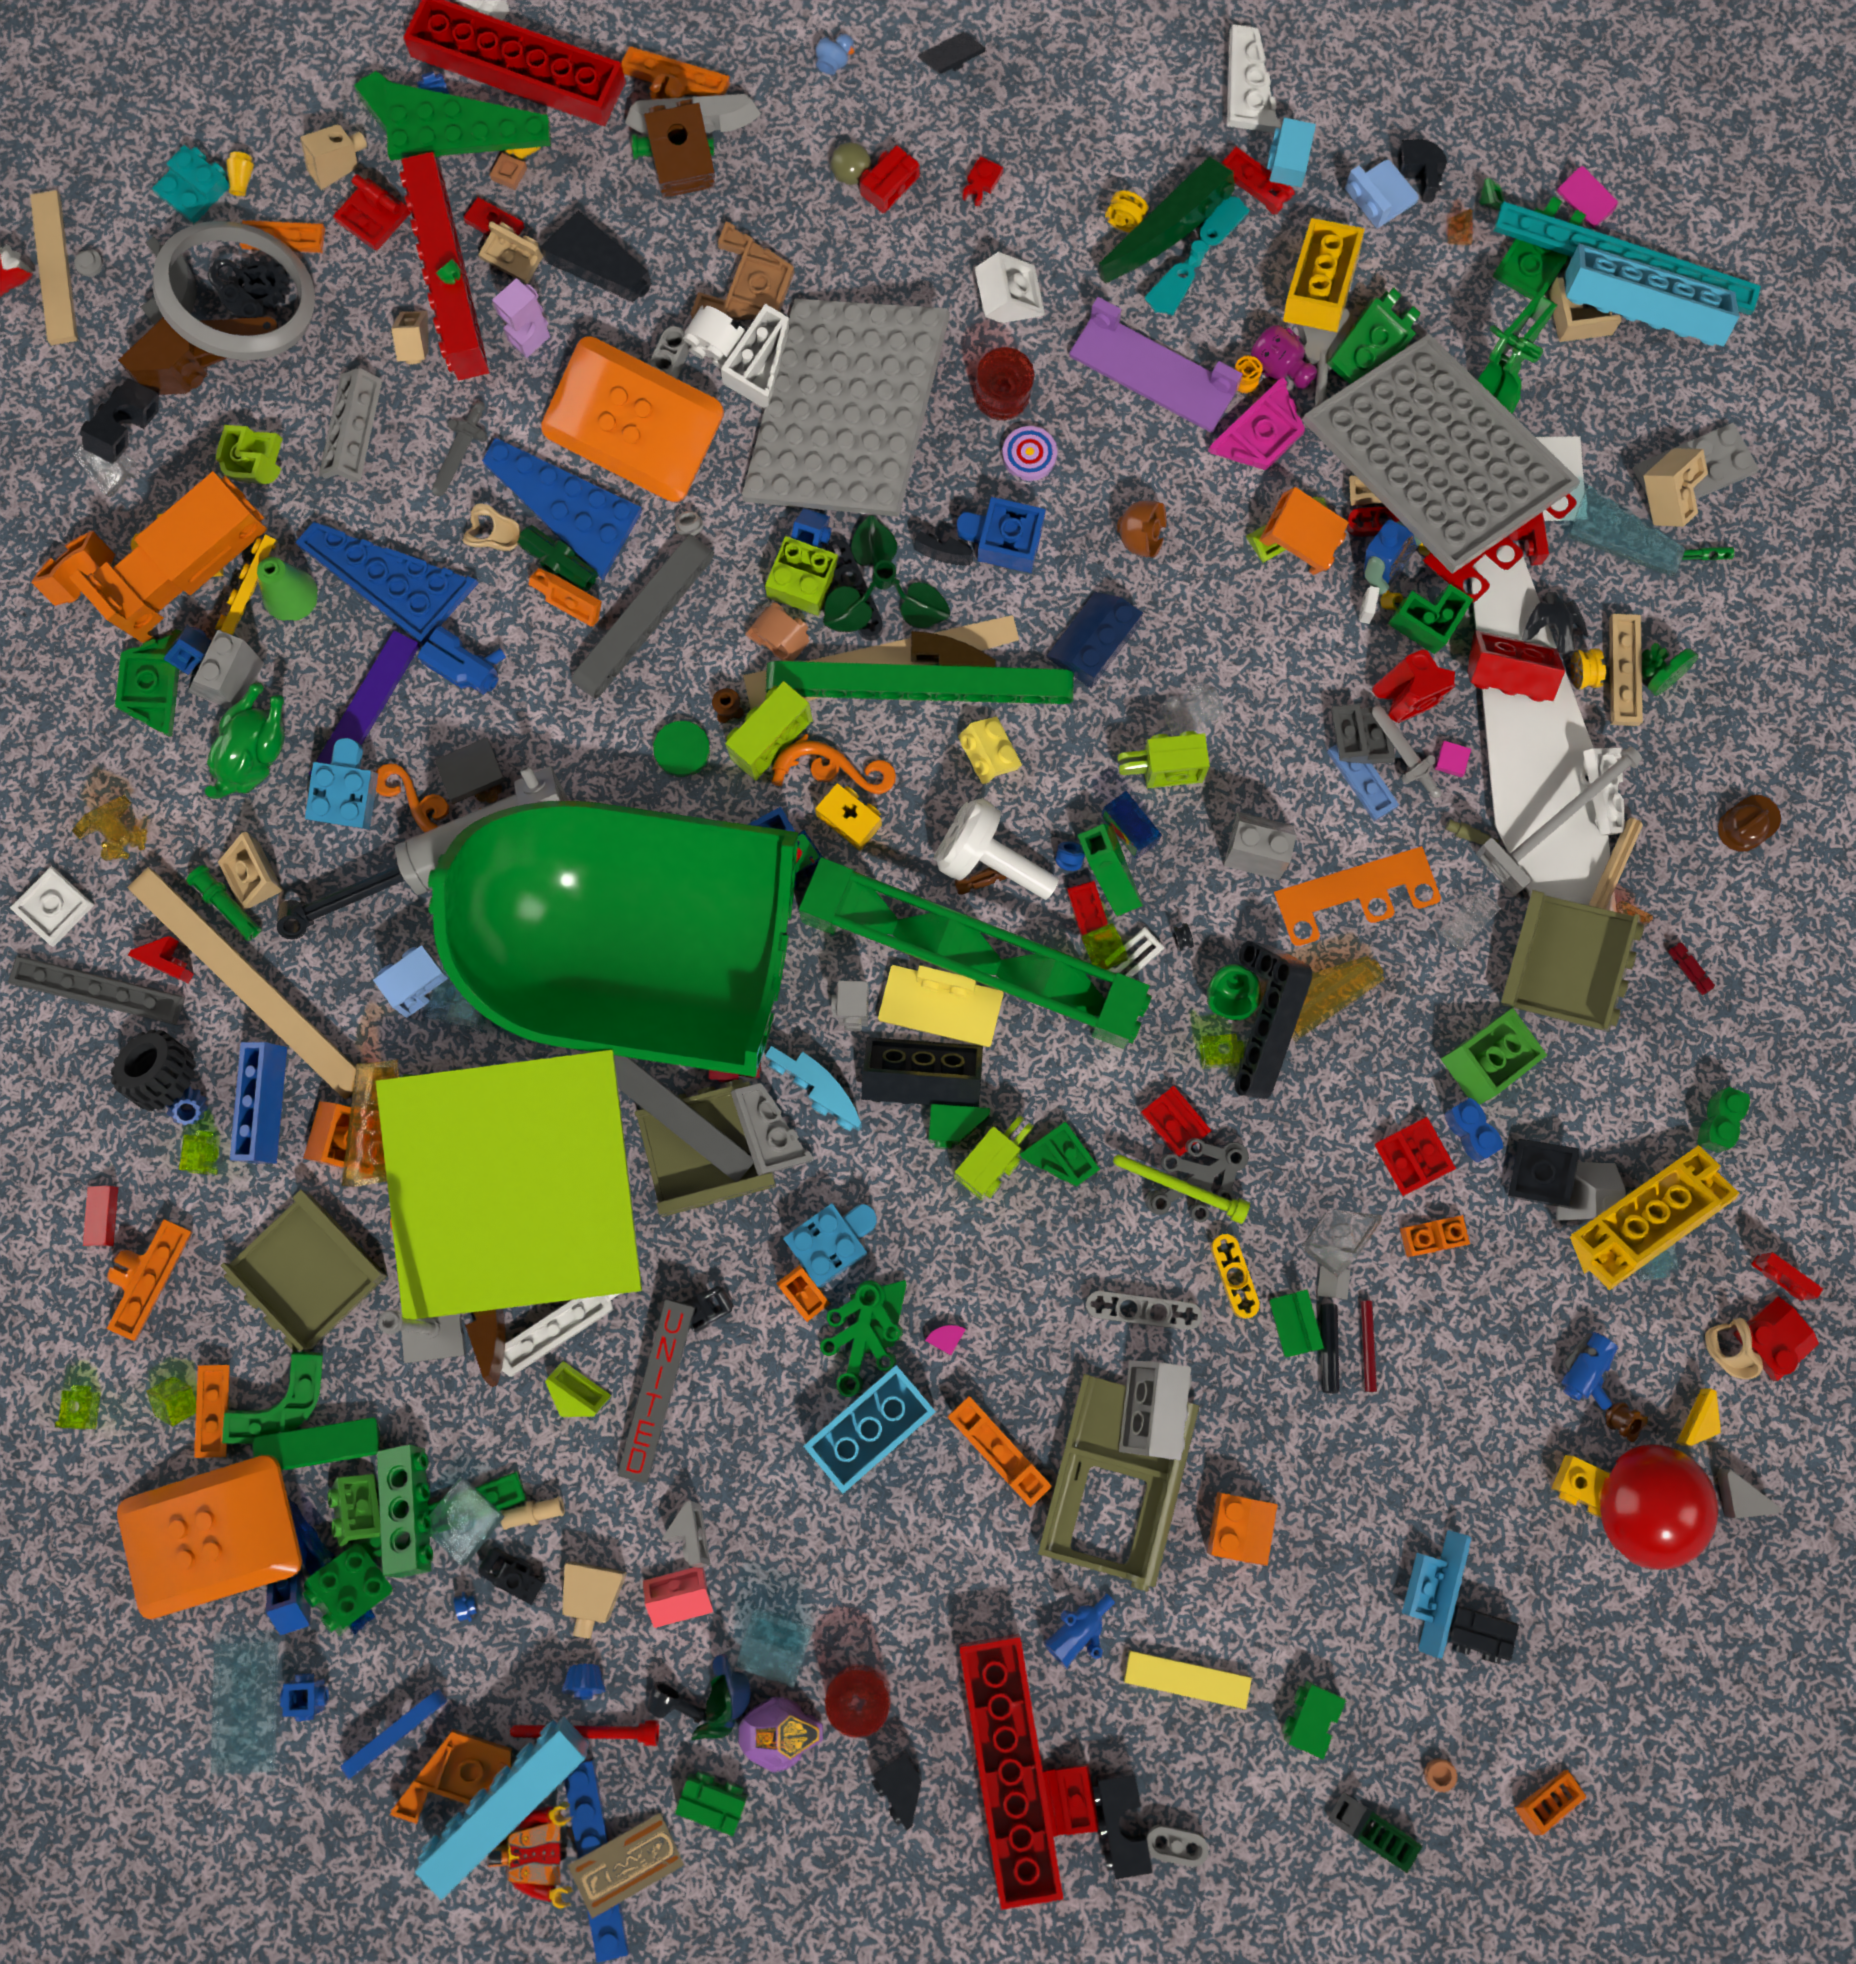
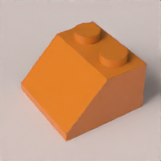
(329, 1135)
(1242, 1529)

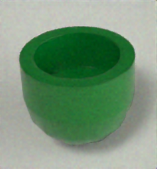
(449, 272)

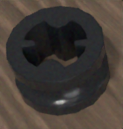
(1182, 937)

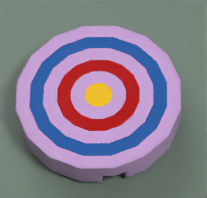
(1029, 453)

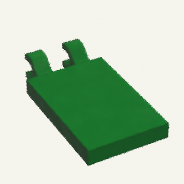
(1531, 267)
(1374, 338)

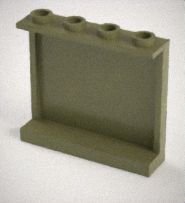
(1572, 962)
(684, 1176)
(304, 1273)

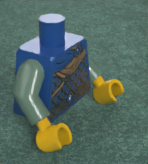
(1388, 556)

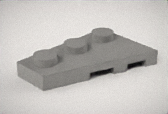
(767, 1134)

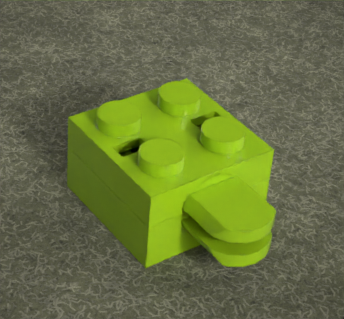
(1169, 760)
(992, 1159)

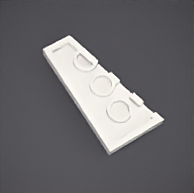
(1248, 83)

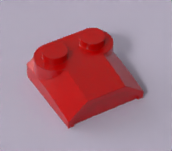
(1780, 1338)

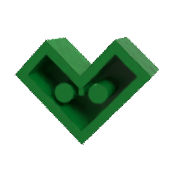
(1431, 623)

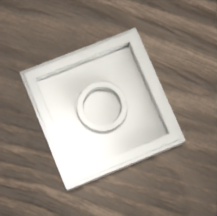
(52, 906)

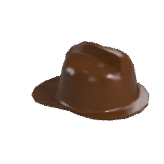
(1749, 823)

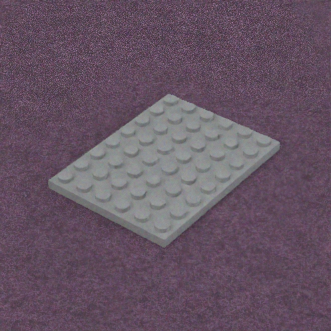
(847, 407)
(1441, 452)

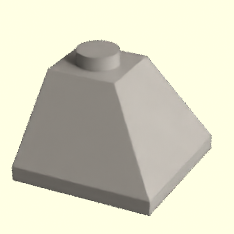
(1594, 1191)

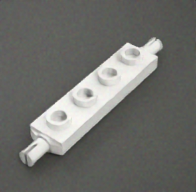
(553, 1331)

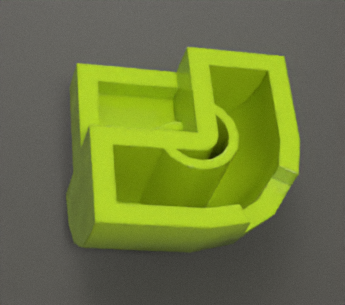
(249, 454)

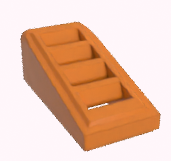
(1547, 1821)

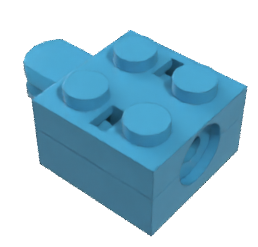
(339, 787)
(831, 1240)

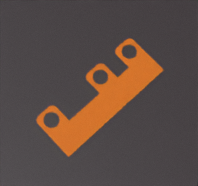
(1360, 882)

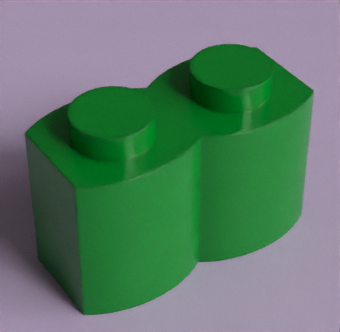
(1724, 1115)

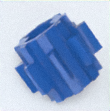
(433, 83)

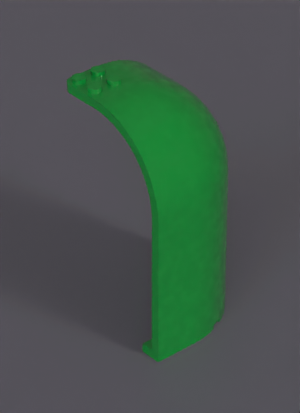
(619, 929)

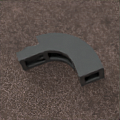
(181, 281)

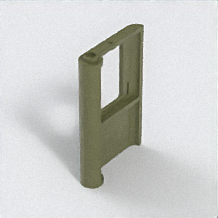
(1096, 1443)

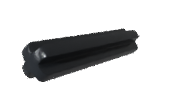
(1330, 1353)

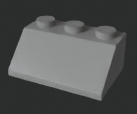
(1155, 1409)

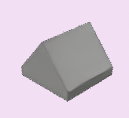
(1333, 1286)

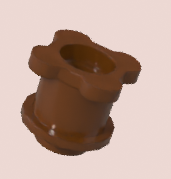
(729, 711)
(1626, 1421)

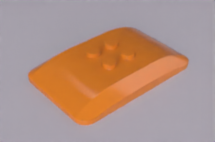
(632, 419)
(209, 1537)

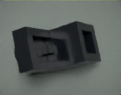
(1425, 161)

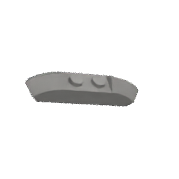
(718, 112)

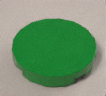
(1673, 672)
(681, 748)

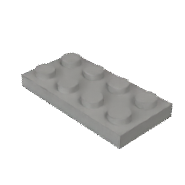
(1725, 458)

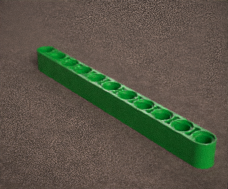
(923, 682)

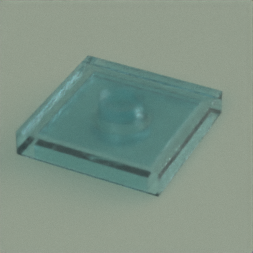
(463, 1521)

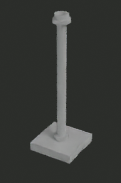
(1506, 865)
(426, 1337)

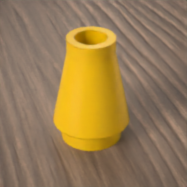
(239, 172)

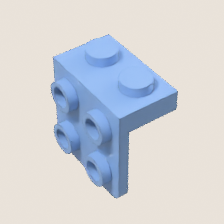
(1380, 192)

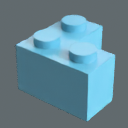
(1290, 152)

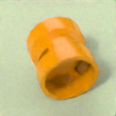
(1249, 380)

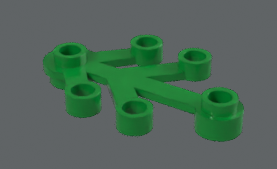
(862, 1333)

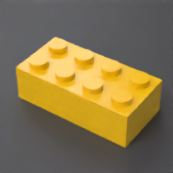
(1323, 275)

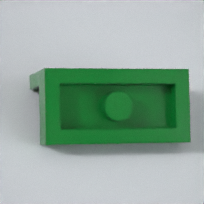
(1296, 1323)

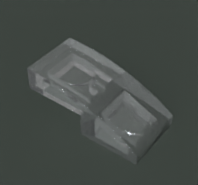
(1469, 920)

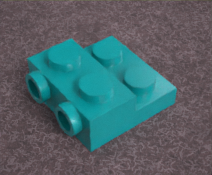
(191, 183)

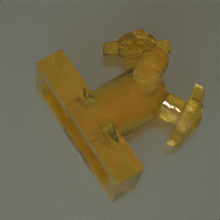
(107, 822)

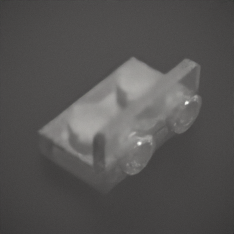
(106, 475)

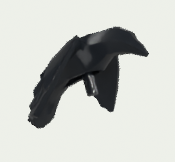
(1559, 616)

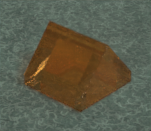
(1461, 228)

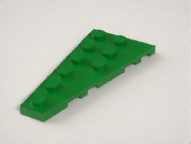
(453, 125)

